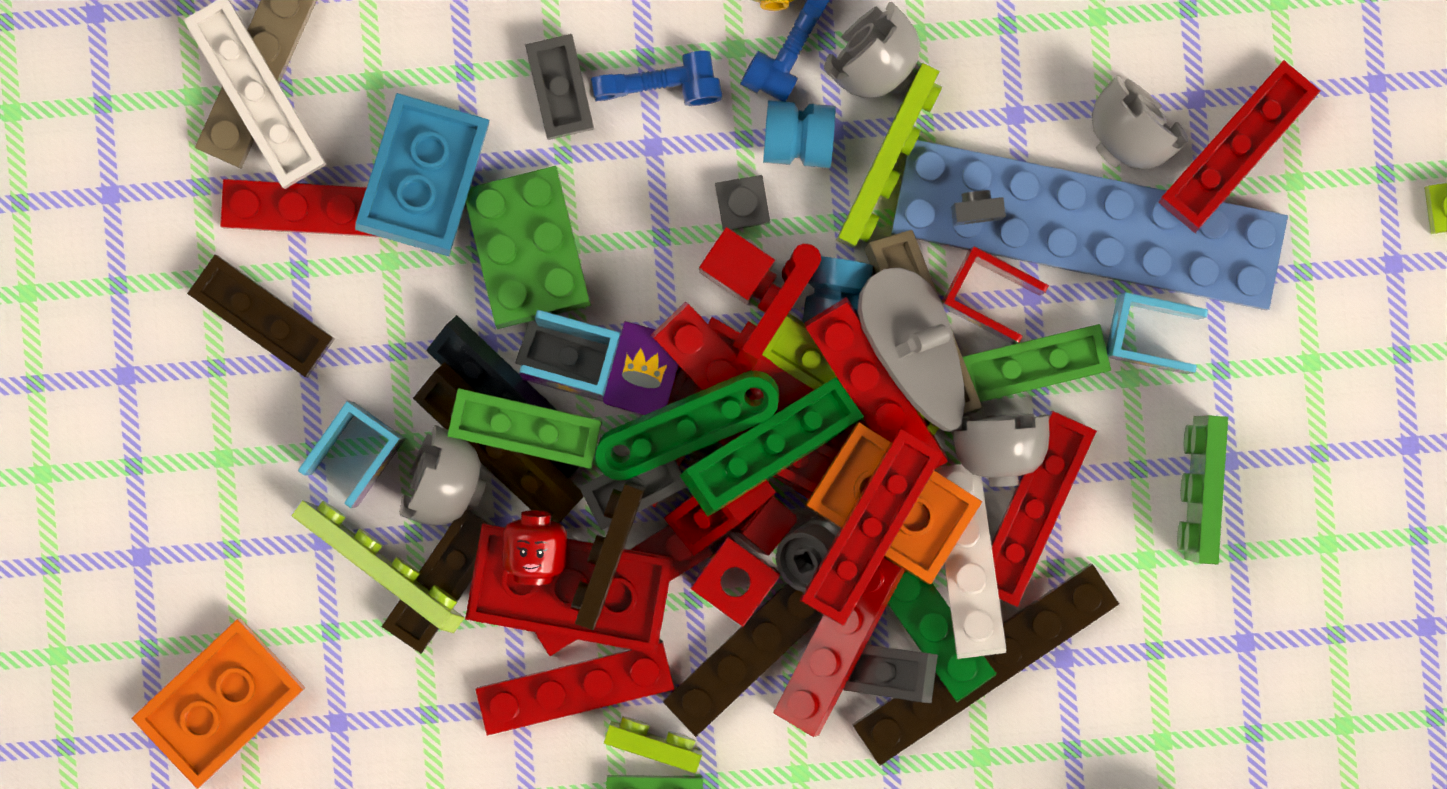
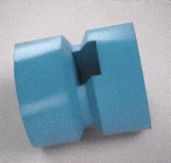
(799, 134)
(833, 282)

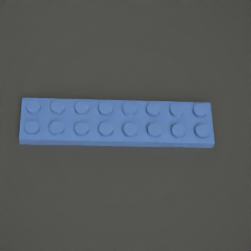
(1091, 226)

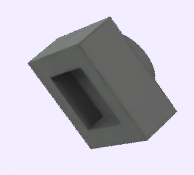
(742, 202)
(978, 208)

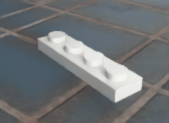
(255, 92)
(973, 578)

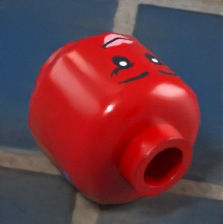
(534, 548)

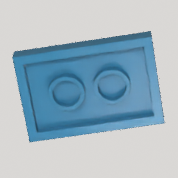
(422, 174)

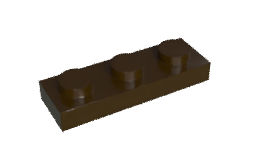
(261, 316)
(607, 553)
(448, 568)

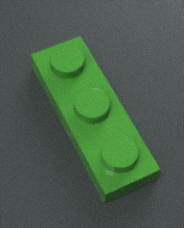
(1038, 363)
(524, 428)

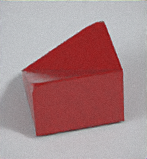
(766, 526)

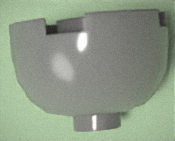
(878, 54)
(1134, 127)
(1002, 446)
(443, 480)

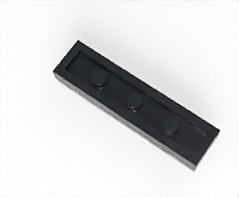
(486, 370)

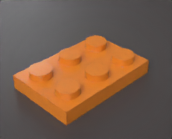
(930, 527)
(218, 703)

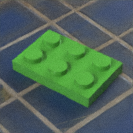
(526, 247)
(1203, 489)

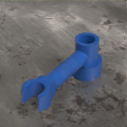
(774, 74)
(694, 76)

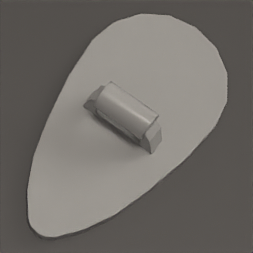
(914, 343)

